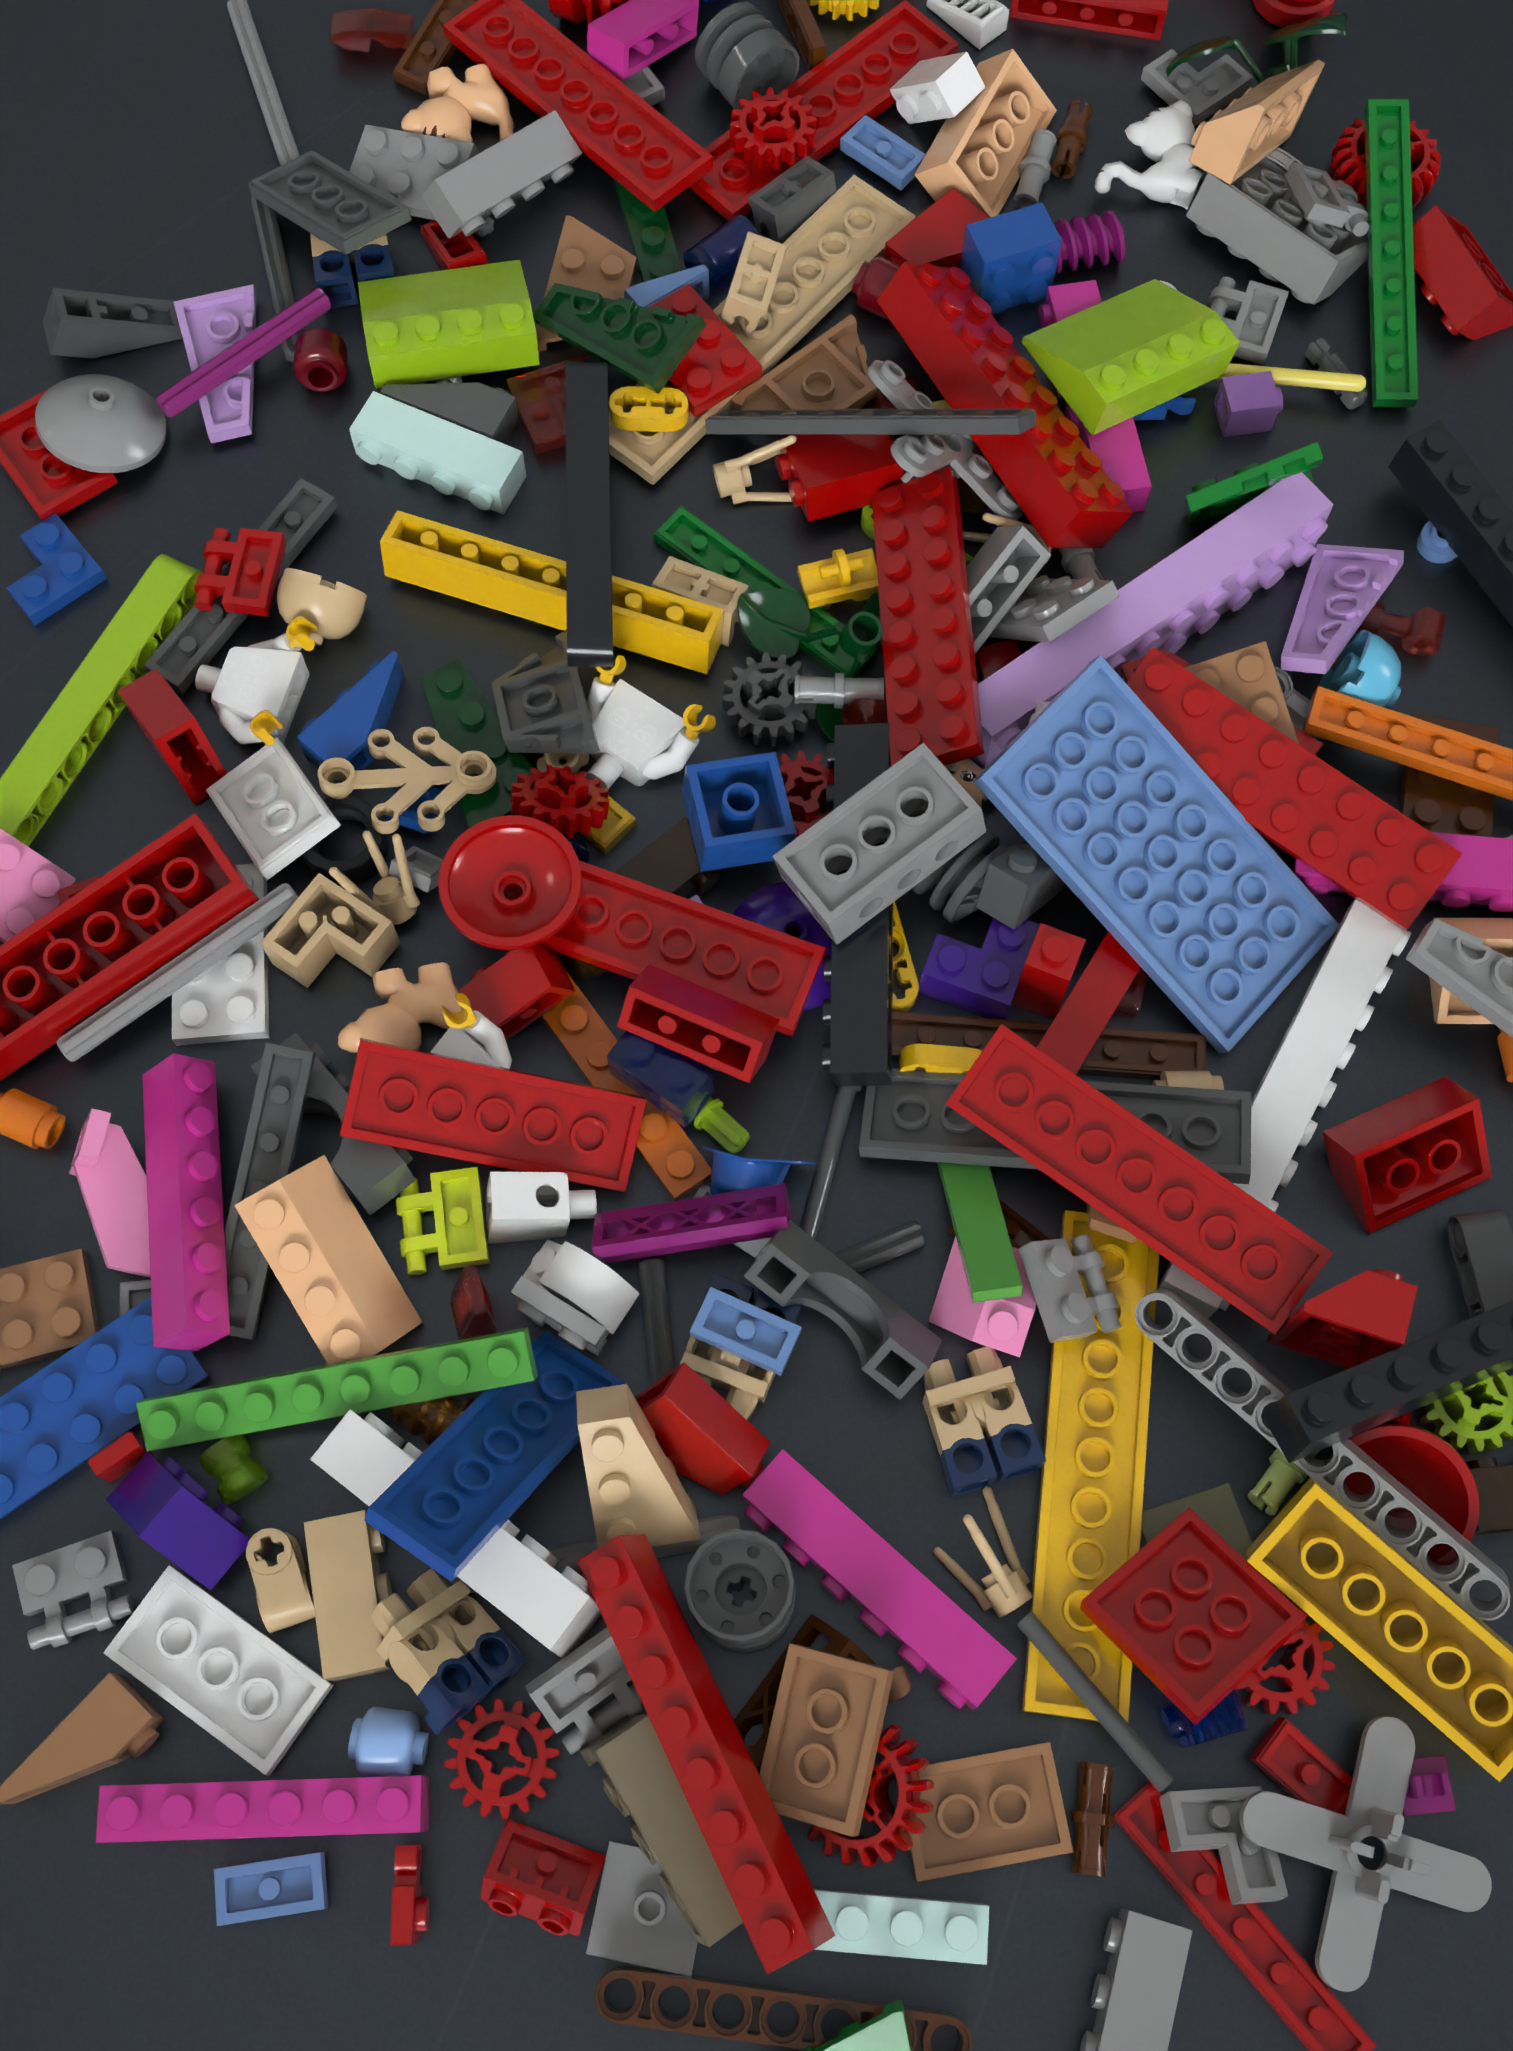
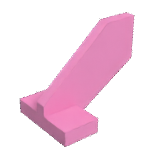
(113, 1193)

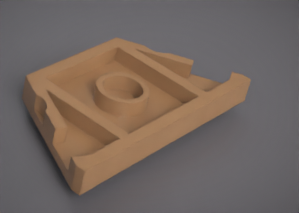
(588, 263)
(820, 376)

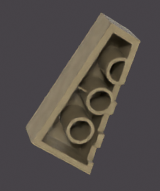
(664, 1828)

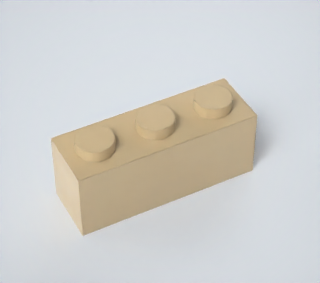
(346, 1592)

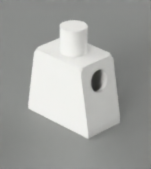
(517, 1211)

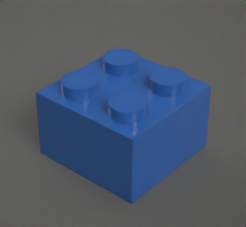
(1011, 257)
(737, 810)

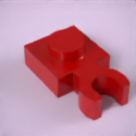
(409, 1910)

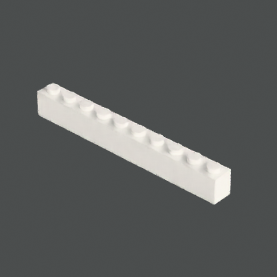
(1305, 1063)

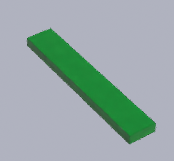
(702, 546)

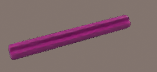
(243, 352)

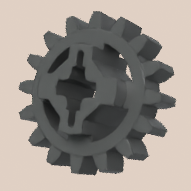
(769, 700)

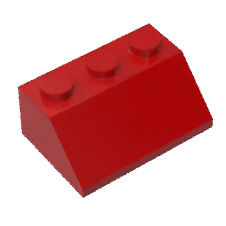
(1460, 276)
(1409, 1153)
(1351, 1320)

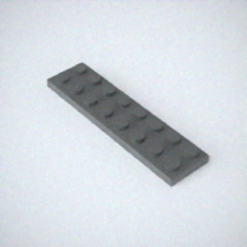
(917, 1125)

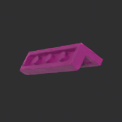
(691, 1223)

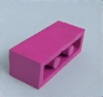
(641, 33)

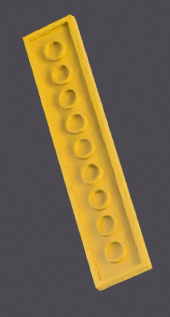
(1092, 1479)

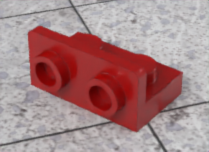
(541, 1878)

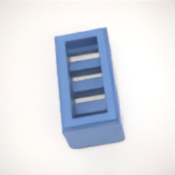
(654, 290)

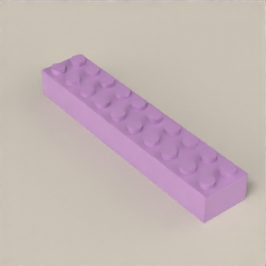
(1163, 604)

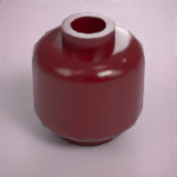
(871, 283)
(320, 360)

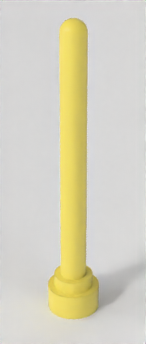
(1302, 378)

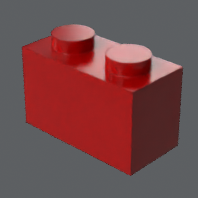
(519, 988)

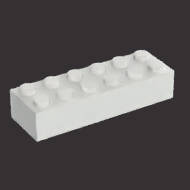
(506, 1572)

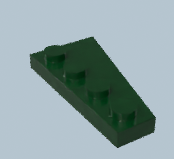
(630, 337)
(471, 724)

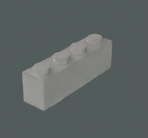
(501, 175)
(1000, 576)
(1140, 1984)

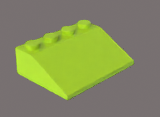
(448, 323)
(1132, 353)

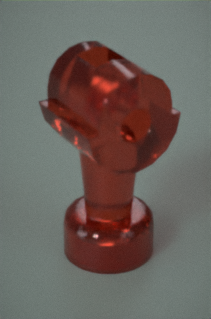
(1419, 633)

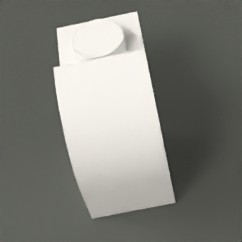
(582, 1283)

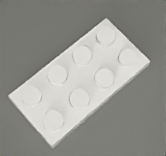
(230, 996)
(219, 1670)

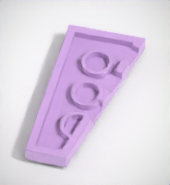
(208, 328)
(1335, 601)

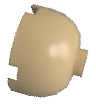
(329, 606)

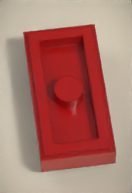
(1302, 1767)

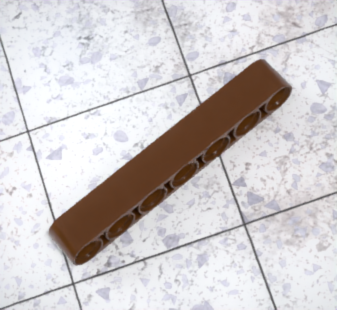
(757, 2001)

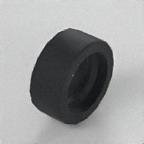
(362, 865)

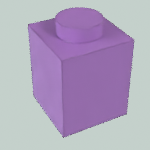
(1247, 403)

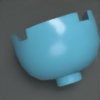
(1367, 671)

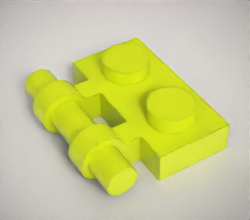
(458, 1221)

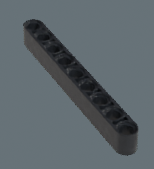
(588, 516)

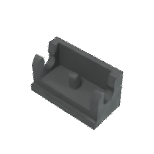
(792, 198)

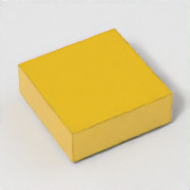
(613, 829)

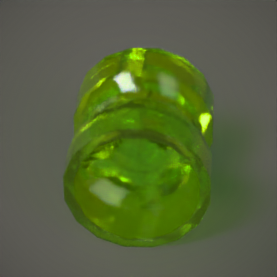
(233, 1468)

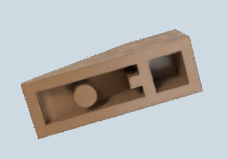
(97, 1734)

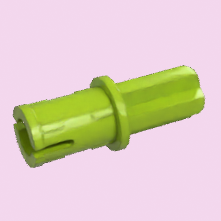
(721, 1126)

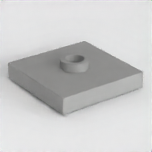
(637, 1917)

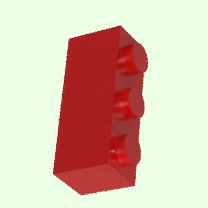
(698, 1023)

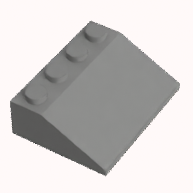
(1269, 228)

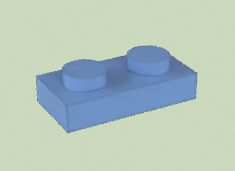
(882, 152)
(745, 1331)
(270, 1888)

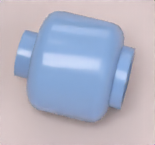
(387, 1743)

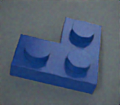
(64, 571)

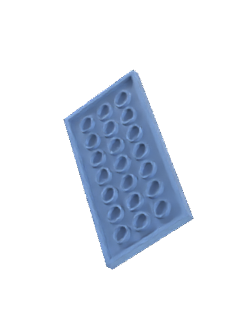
(1158, 854)

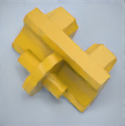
(839, 578)

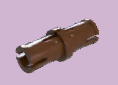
(1071, 139)
(1092, 1819)

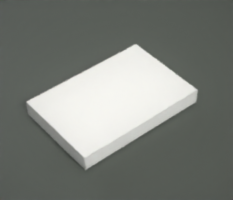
(272, 808)

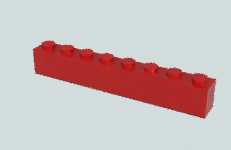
(706, 1752)

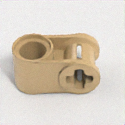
(281, 1588)

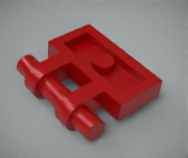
(252, 573)

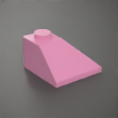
(992, 1323)

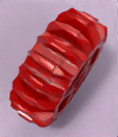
(1350, 165)
(880, 1809)

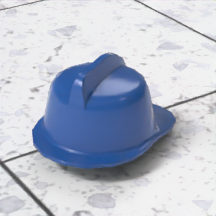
(739, 1173)

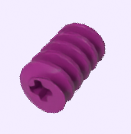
(1090, 238)

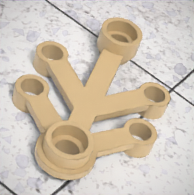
(413, 776)

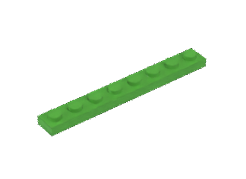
(336, 1388)

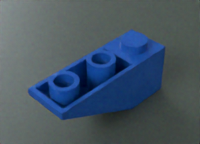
(355, 713)

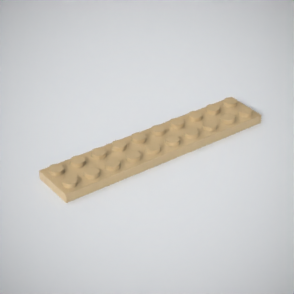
(812, 280)

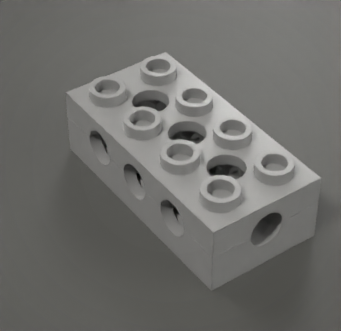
(876, 815)

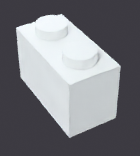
(937, 88)

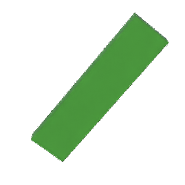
(980, 1232)

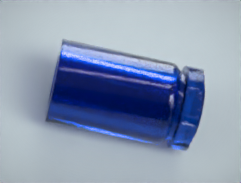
(720, 248)

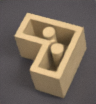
(327, 923)

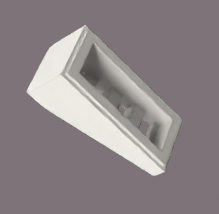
(981, 26)

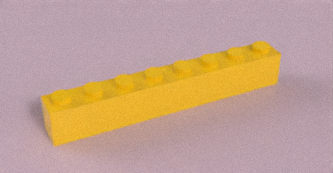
(535, 589)

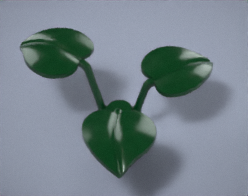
(1289, 35)
(776, 624)

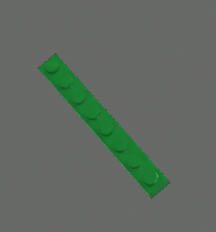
(1390, 253)

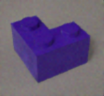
(978, 978)
(172, 1516)

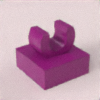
(1429, 1787)

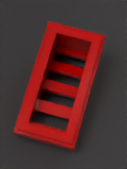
(452, 252)

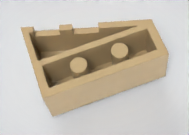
(628, 1474)

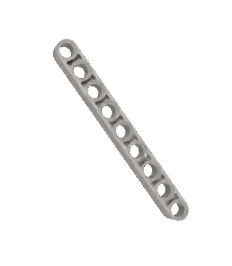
(1329, 1473)

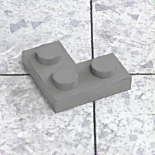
(1202, 90)
(1211, 1821)

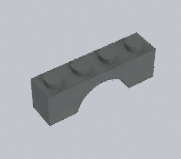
(367, 1169)
(888, 1339)

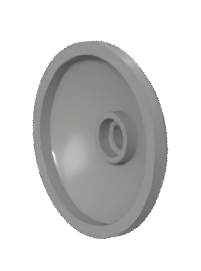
(100, 423)

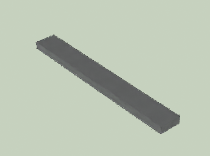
(874, 421)

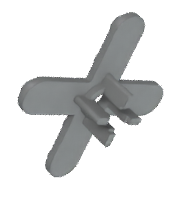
(928, 453)
(1334, 1841)

